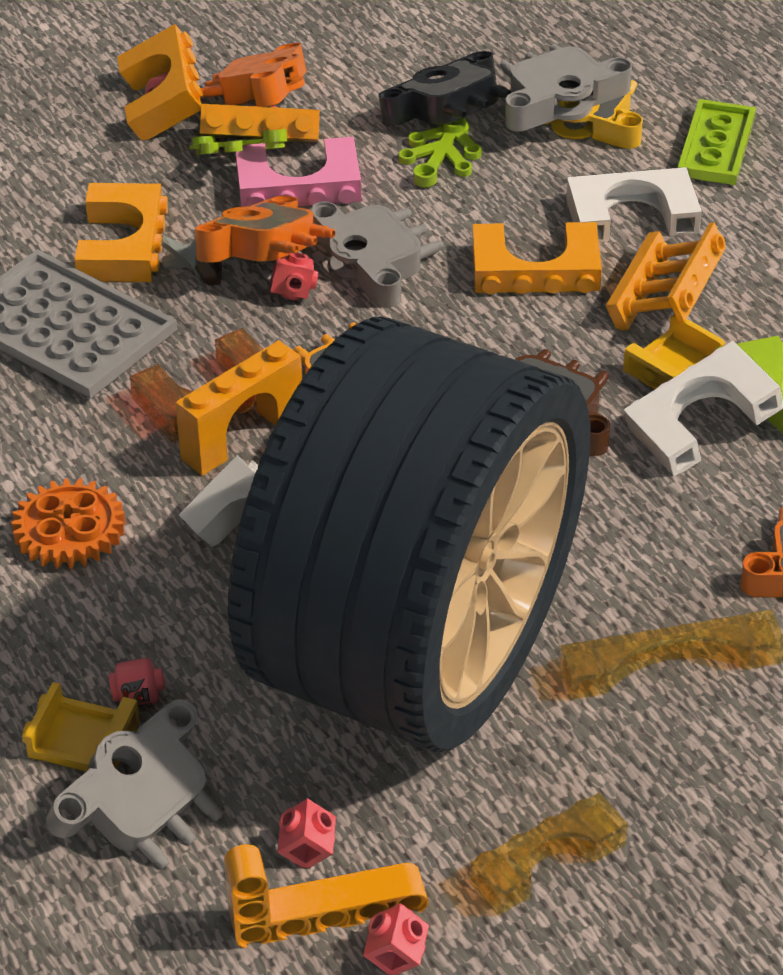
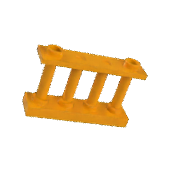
(651, 262)

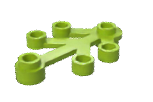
(207, 144)
(426, 174)

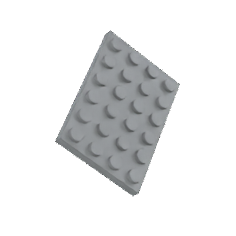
(74, 324)

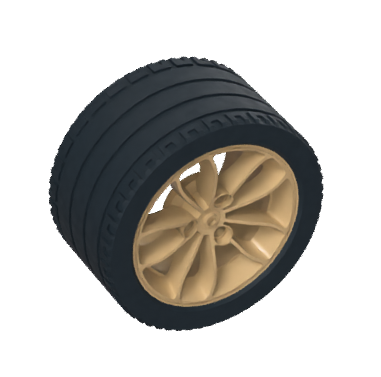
(408, 530)

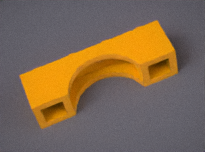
(251, 121)

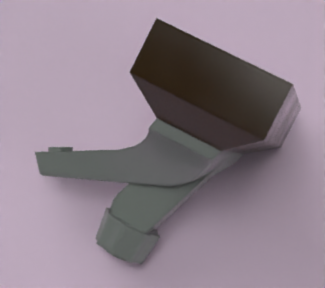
(185, 257)

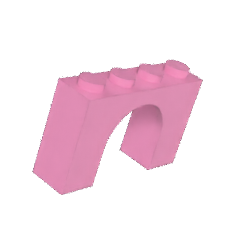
(335, 183)

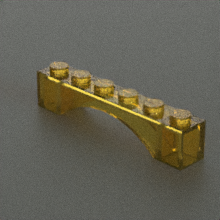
(742, 640)

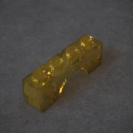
(586, 830)

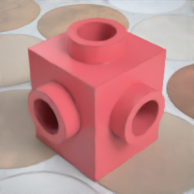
(293, 276)
(306, 834)
(396, 940)

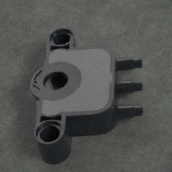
(465, 89)

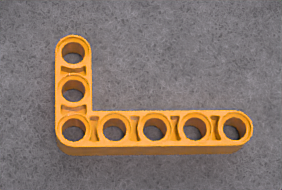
(313, 905)

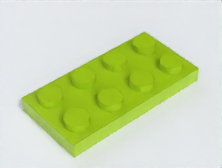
(717, 141)

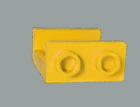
(670, 353)
(71, 730)

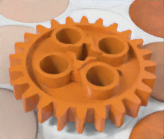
(68, 523)

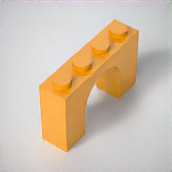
(176, 95)
(131, 257)
(501, 272)
(208, 410)

